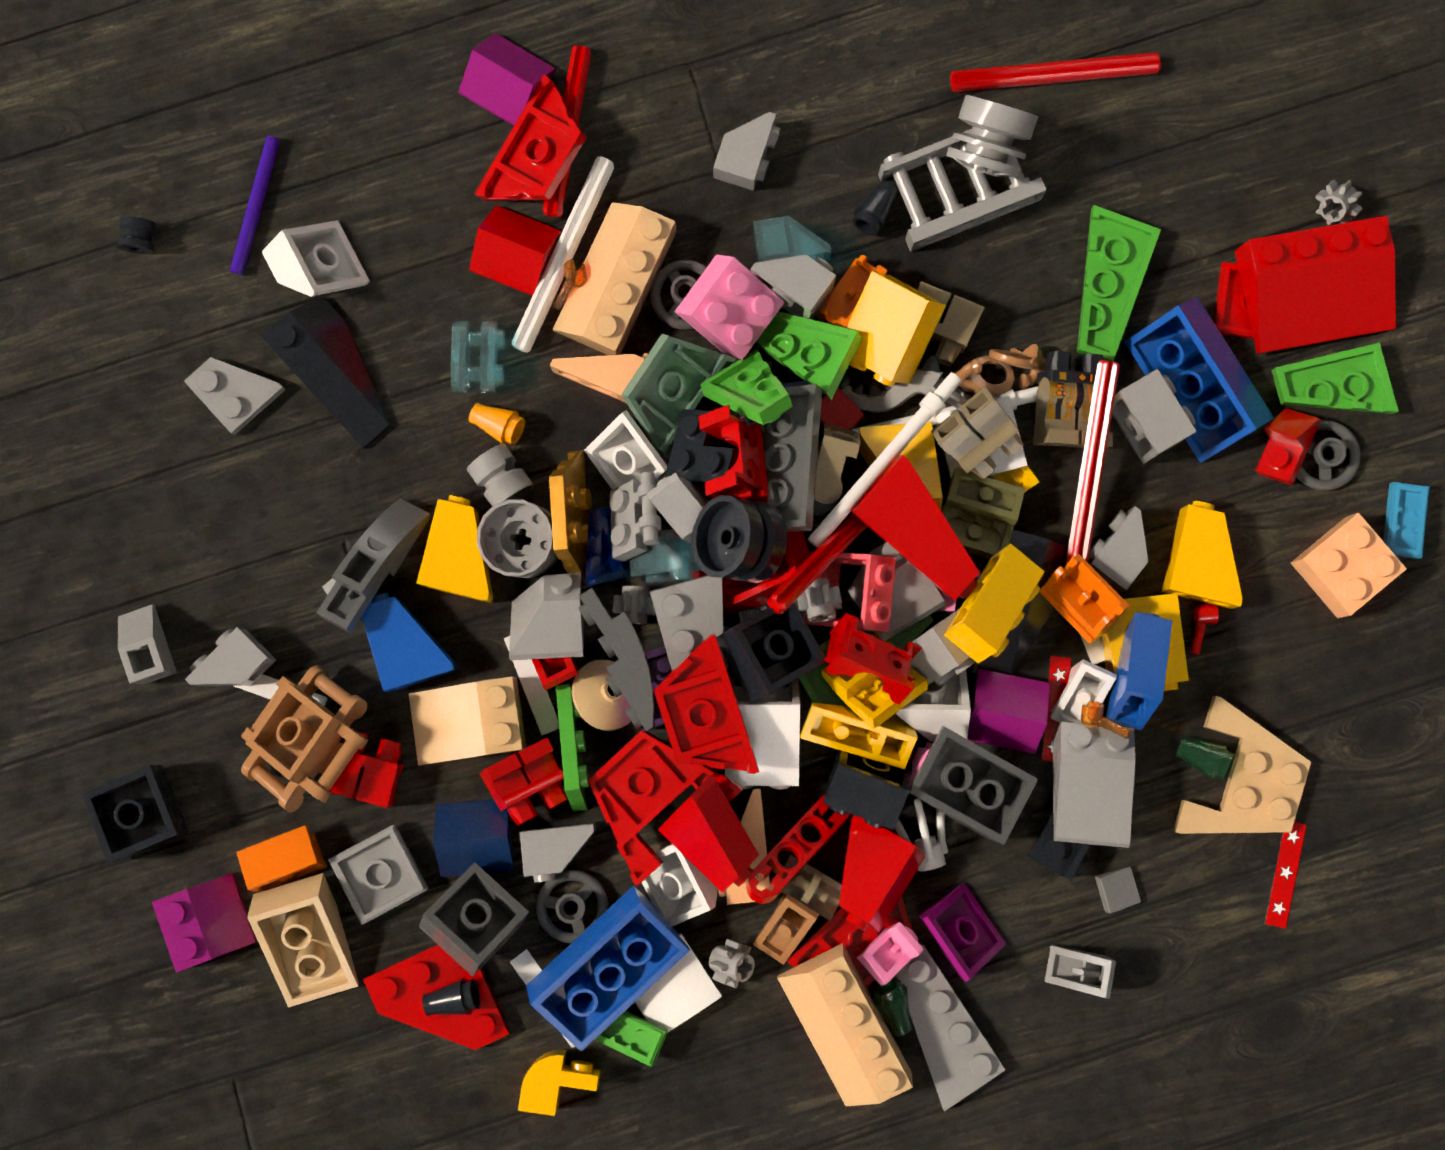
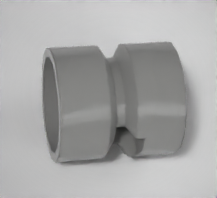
(499, 476)

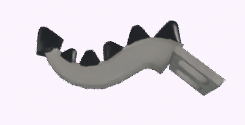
(924, 381)

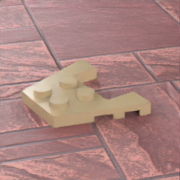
(1261, 785)

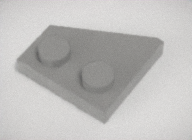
(232, 392)

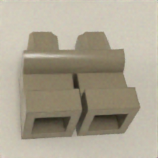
(957, 325)
(972, 447)

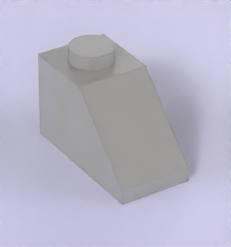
(552, 849)

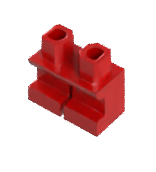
(522, 776)
(372, 777)

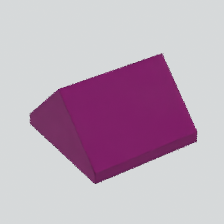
(502, 77)
(1008, 711)
(962, 931)

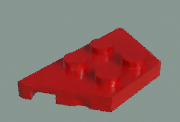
(535, 150)
(704, 712)
(840, 931)

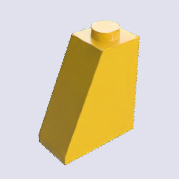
(920, 453)
(452, 553)
(1203, 558)

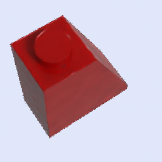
(712, 836)
(875, 873)

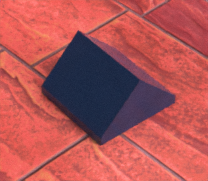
(473, 834)

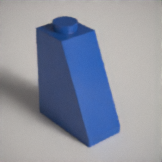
(402, 645)
(1140, 671)

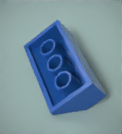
(1204, 375)
(606, 969)

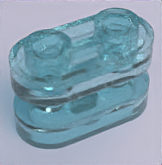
(490, 340)

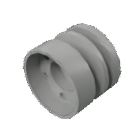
(992, 136)
(499, 534)

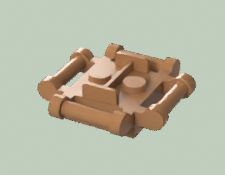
(303, 738)

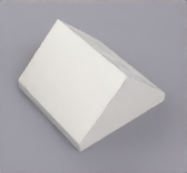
(625, 453)

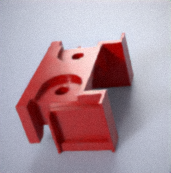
(748, 475)
(858, 652)

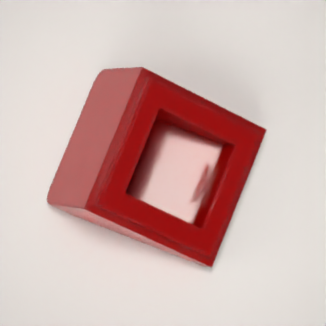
(840, 411)

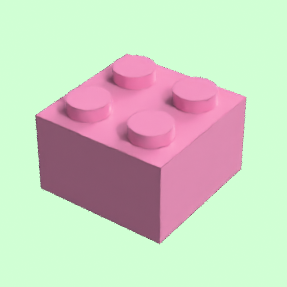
(729, 306)

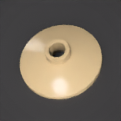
(594, 701)

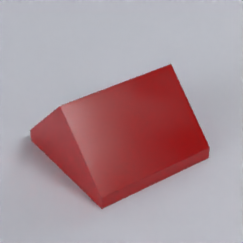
(513, 249)

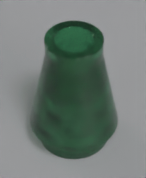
(1206, 757)
(893, 1006)

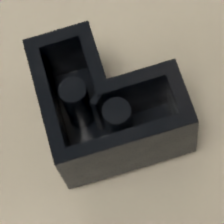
(698, 454)

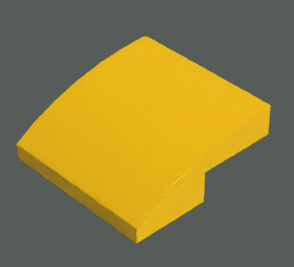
(865, 694)

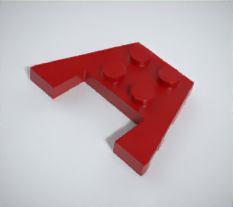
(638, 787)

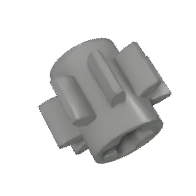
(1338, 202)
(820, 601)
(635, 603)
(731, 963)

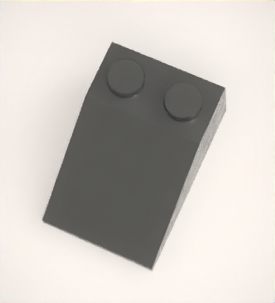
(972, 786)

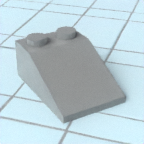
(1093, 785)

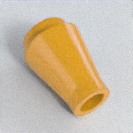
(497, 422)

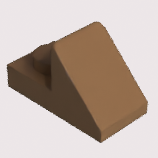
(785, 928)

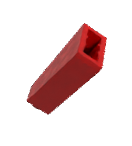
(915, 527)

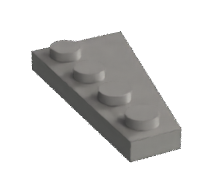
(688, 615)
(949, 1038)

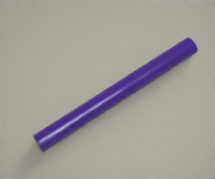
(254, 205)

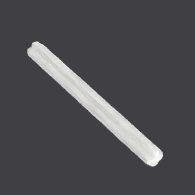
(563, 251)

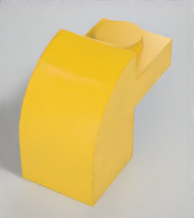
(545, 1077)

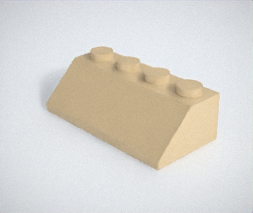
(619, 277)
(846, 1028)

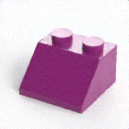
(204, 922)

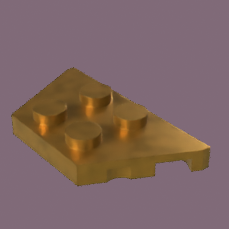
(569, 513)

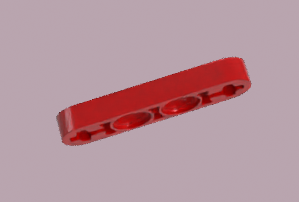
(799, 847)

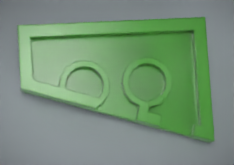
(810, 349)
(1339, 381)
(749, 389)
(572, 745)

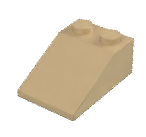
(467, 720)
(303, 939)

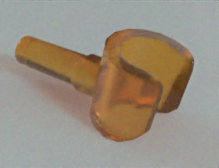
(574, 279)
(1093, 717)

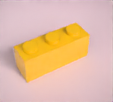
(995, 604)

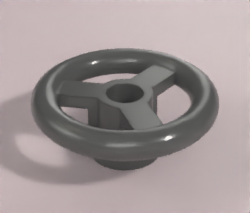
(678, 283)
(1338, 453)
(543, 901)

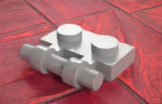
(633, 518)

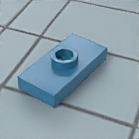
(1406, 519)

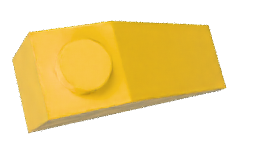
(844, 730)

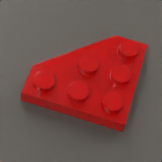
(399, 995)

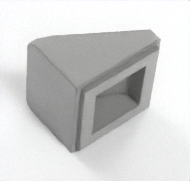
(1117, 889)

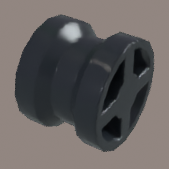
(136, 235)

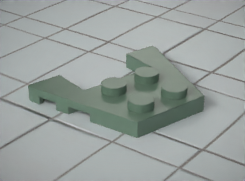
(667, 384)

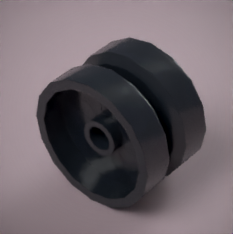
(739, 539)

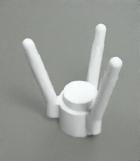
(928, 845)

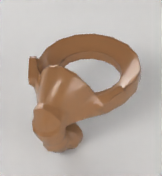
(1030, 358)
(973, 382)

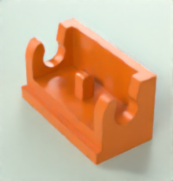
(845, 296)
(1084, 599)
(281, 860)

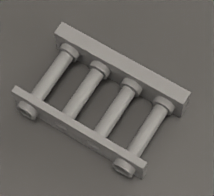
(956, 216)

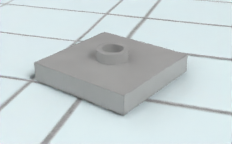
(378, 874)

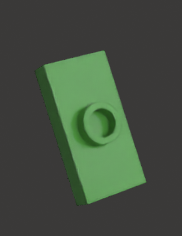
(634, 1038)

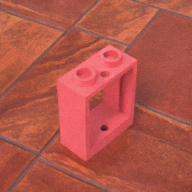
(876, 593)

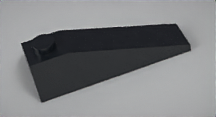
(326, 359)
(1049, 558)

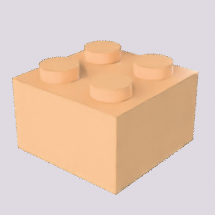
(1348, 565)

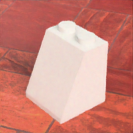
(774, 737)

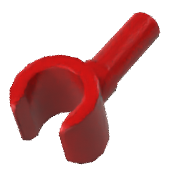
(1203, 615)

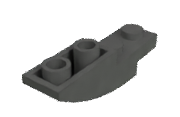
(370, 561)
(631, 672)

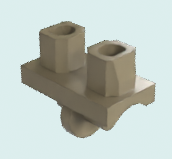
(814, 889)

